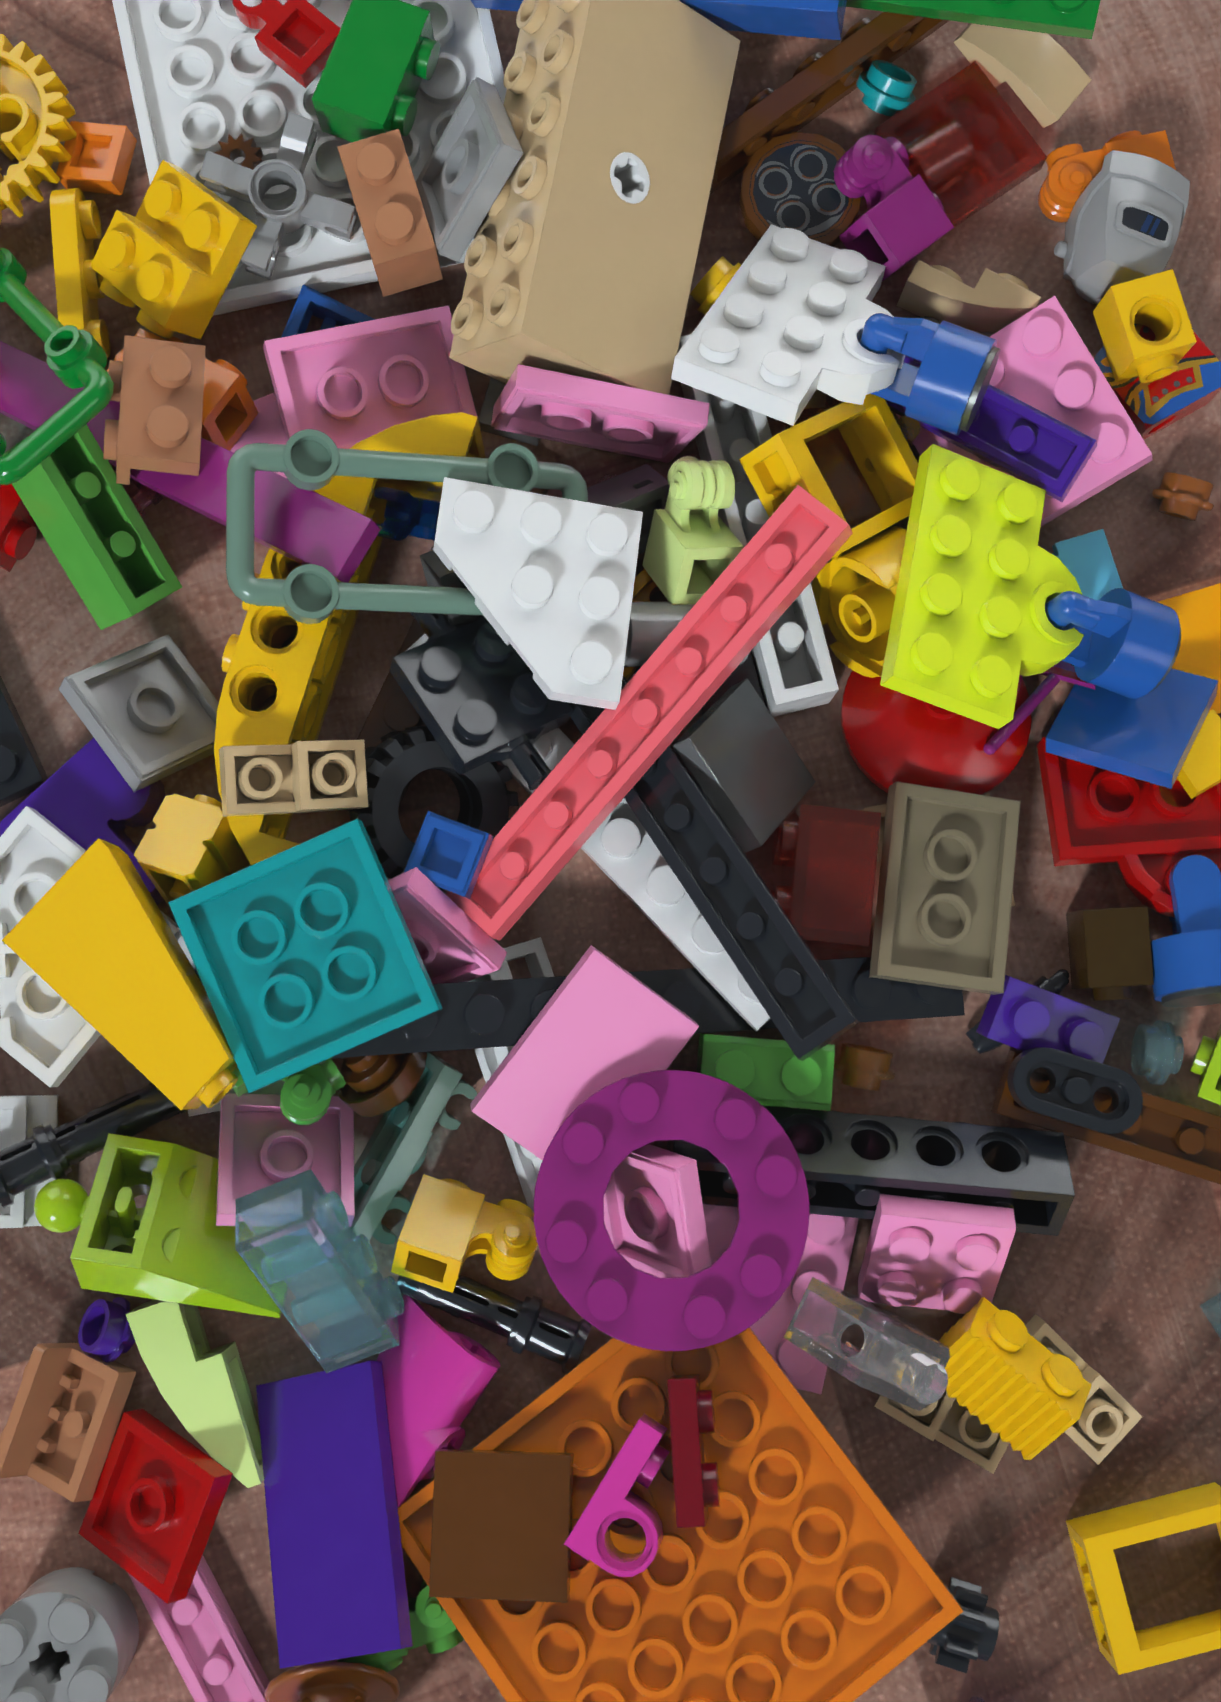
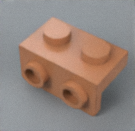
(159, 408)
(64, 1419)

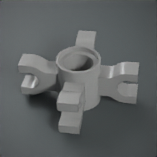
(287, 169)

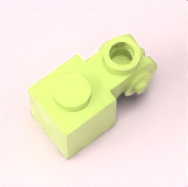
(687, 538)

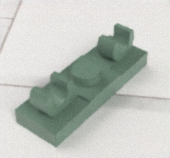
(401, 1147)

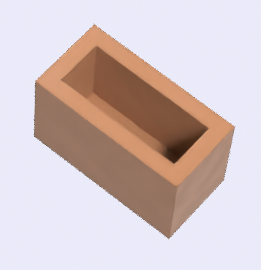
(391, 212)

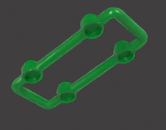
(72, 357)

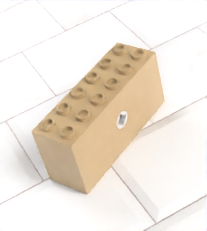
(607, 207)

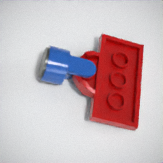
(1165, 854)

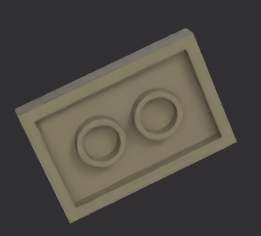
(945, 888)

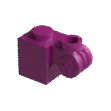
(901, 210)

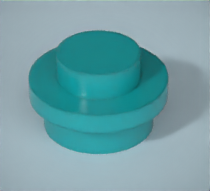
(886, 87)

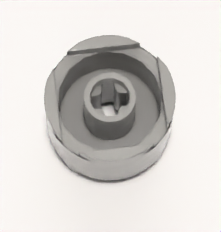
(72, 1614)

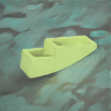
(201, 1385)

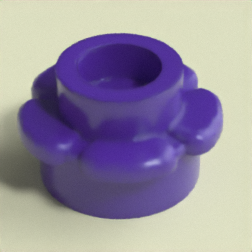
(106, 1329)

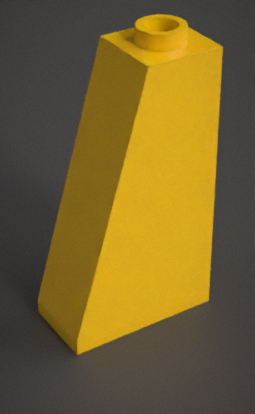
(126, 974)

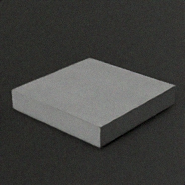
(468, 168)
(146, 711)

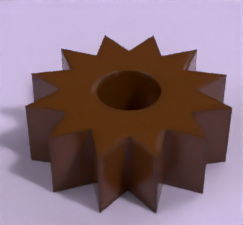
(241, 148)

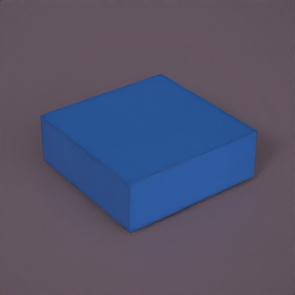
(450, 853)

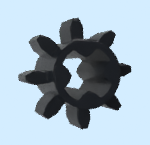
(971, 1633)

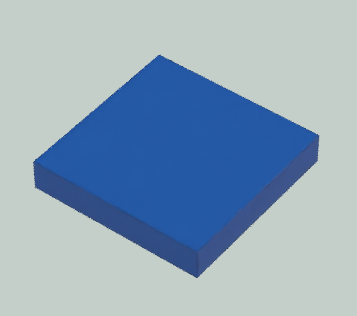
(1134, 736)

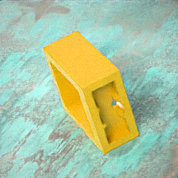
(870, 435)
(1093, 1545)

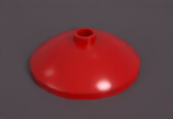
(923, 744)

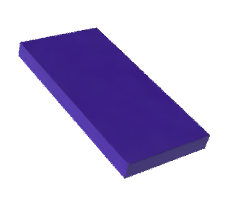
(332, 1516)

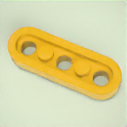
(77, 285)

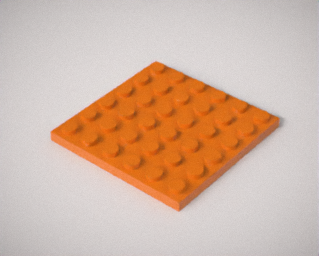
(781, 1596)

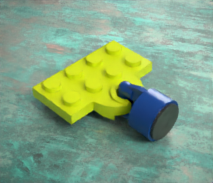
(993, 605)

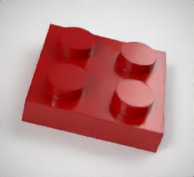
(155, 1505)

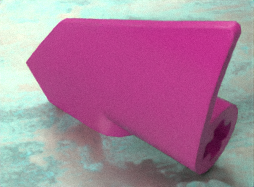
(429, 1392)

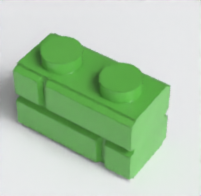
(769, 1070)

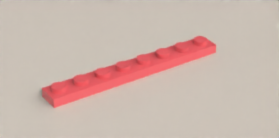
(653, 709)

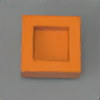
(98, 158)

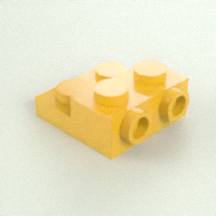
(173, 254)

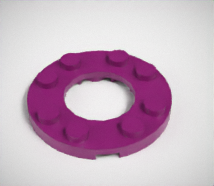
(671, 1310)

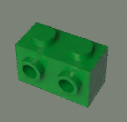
(376, 70)

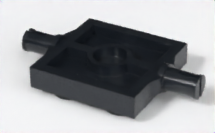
(478, 696)

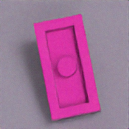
(636, 1461)

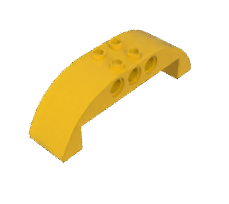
(308, 668)

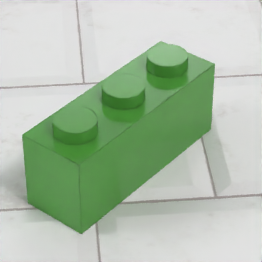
(96, 531)

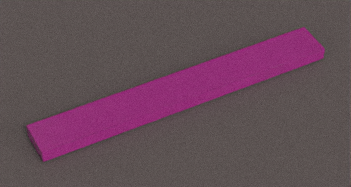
(286, 517)

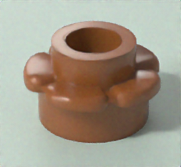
(1183, 496)

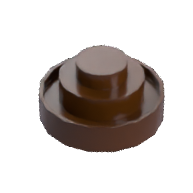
(380, 1081)

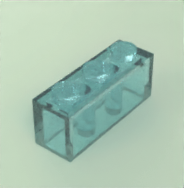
(318, 1270)

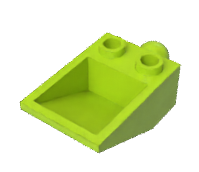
(157, 1250)

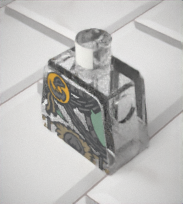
(895, 1356)

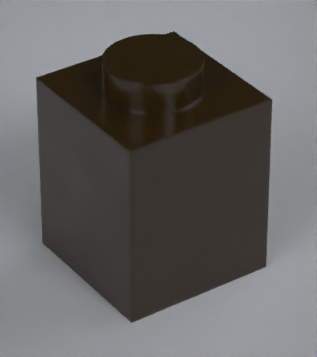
(1110, 951)

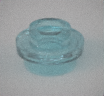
(1156, 1052)

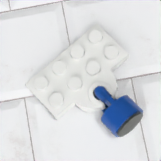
(806, 322)

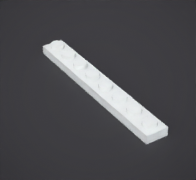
(641, 872)

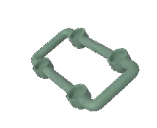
(310, 463)

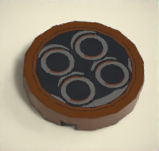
(795, 188)

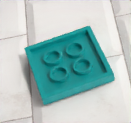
(305, 955)

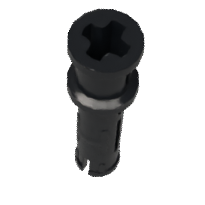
(55, 1150)
(524, 1323)

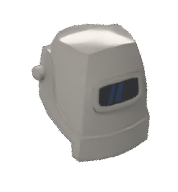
(1123, 224)

